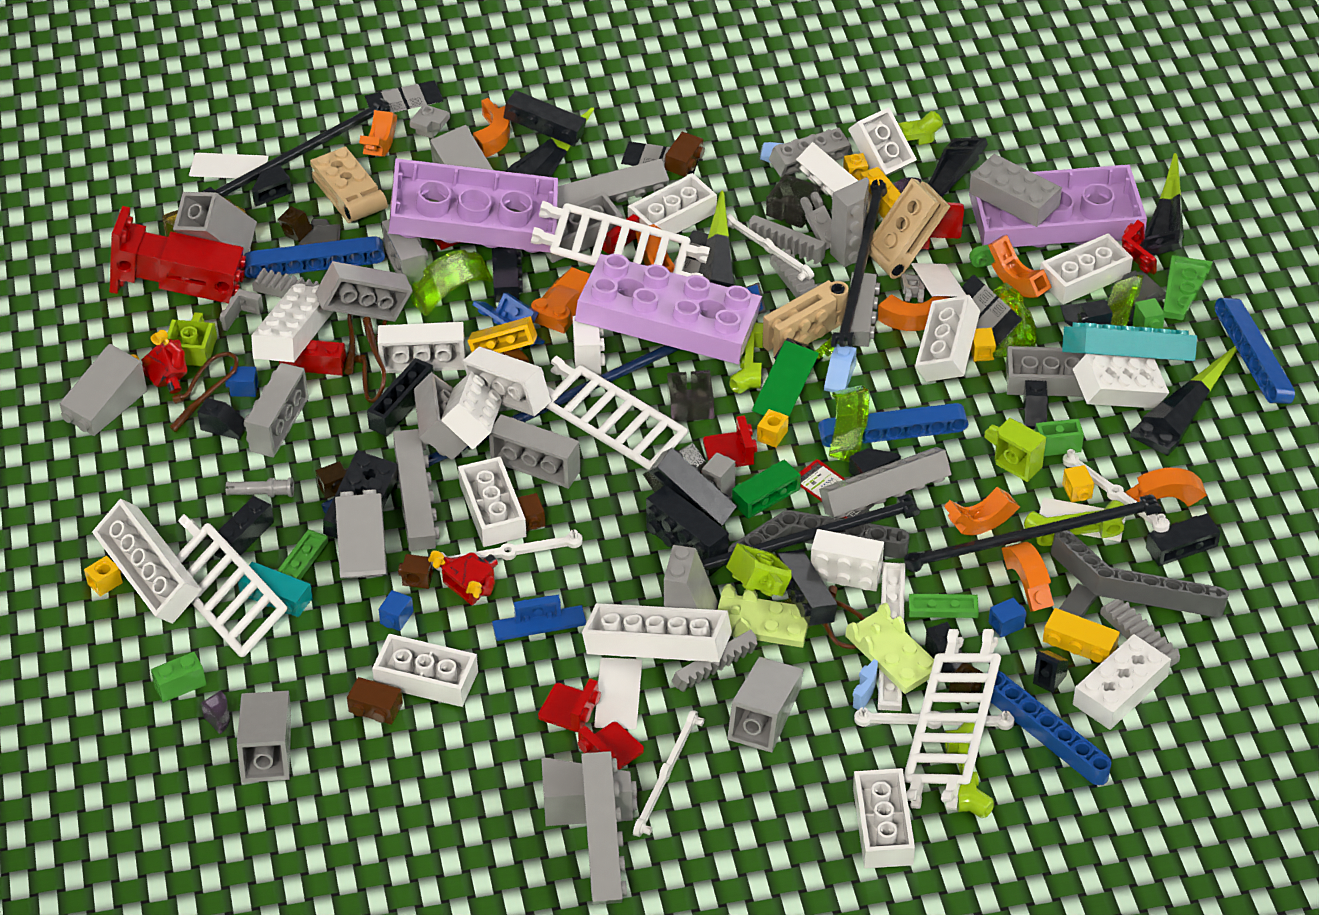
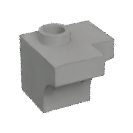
(429, 121)

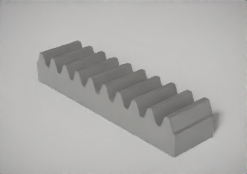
(789, 239)
(789, 276)
(277, 284)
(1130, 623)
(701, 669)

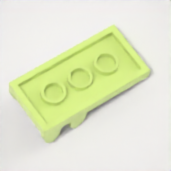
(767, 619)
(896, 652)

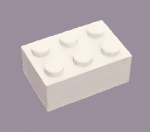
(882, 142)
(847, 559)

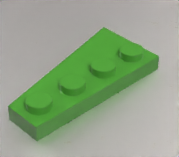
(1183, 285)

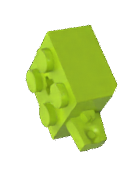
(195, 337)
(1017, 448)
(759, 570)

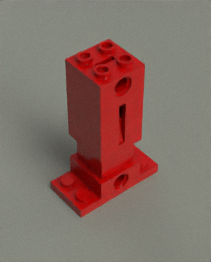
(177, 262)

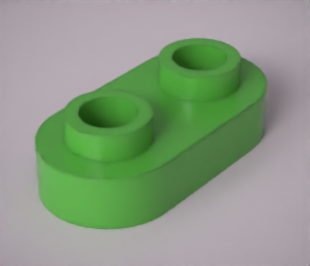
(981, 256)

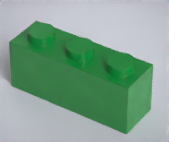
(766, 488)

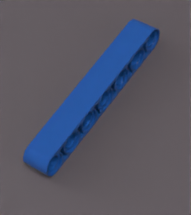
(315, 256)
(1254, 351)
(905, 423)
(1051, 730)

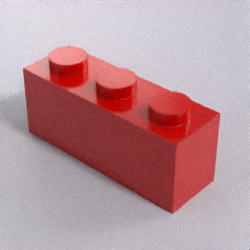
(322, 358)

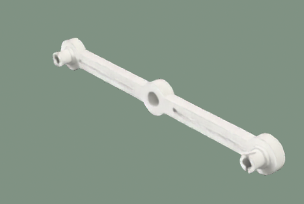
(769, 246)
(1116, 492)
(572, 540)
(864, 717)
(665, 772)

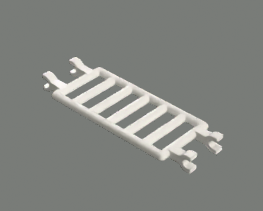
(562, 214)
(953, 782)

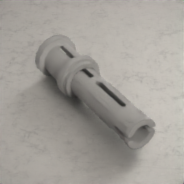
(270, 487)

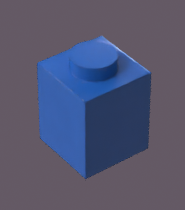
(243, 382)
(395, 610)
(1007, 617)

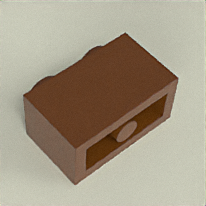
(684, 154)
(374, 700)

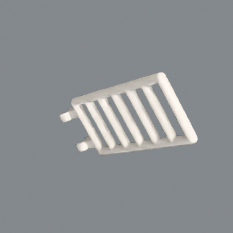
(571, 375)
(243, 569)

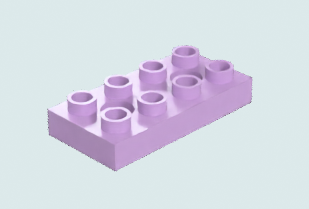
(470, 205)
(1078, 216)
(668, 308)

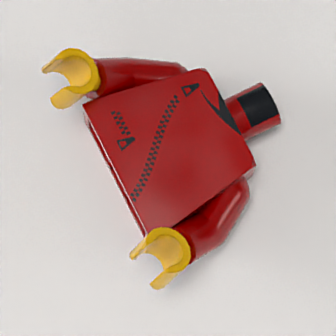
(165, 362)
(467, 574)

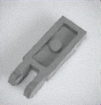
(818, 219)
(912, 287)

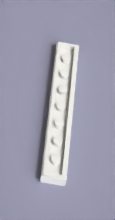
(893, 594)

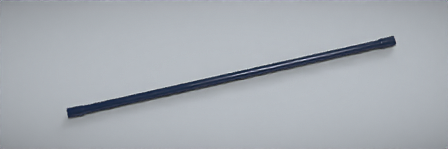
(569, 395)

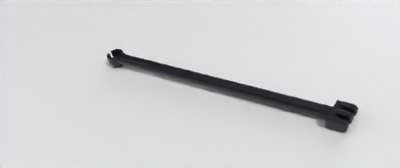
(380, 105)
(844, 335)
(1147, 504)
(904, 505)

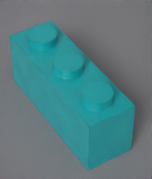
(292, 591)

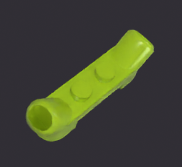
(923, 129)
(750, 373)
(1106, 529)
(969, 796)

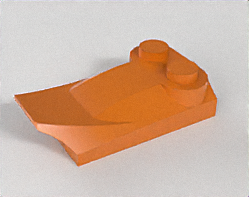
(560, 301)

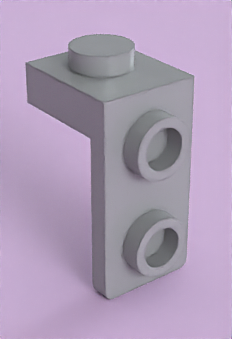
(240, 301)

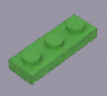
(304, 554)
(943, 605)

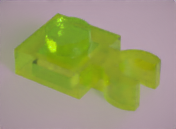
(825, 349)

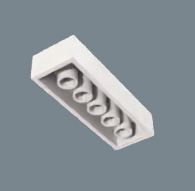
(289, 325)
(146, 561)
(657, 632)

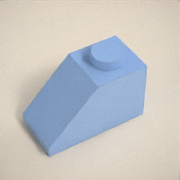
(840, 368)

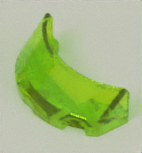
(446, 275)
(1123, 299)
(1025, 332)
(850, 421)

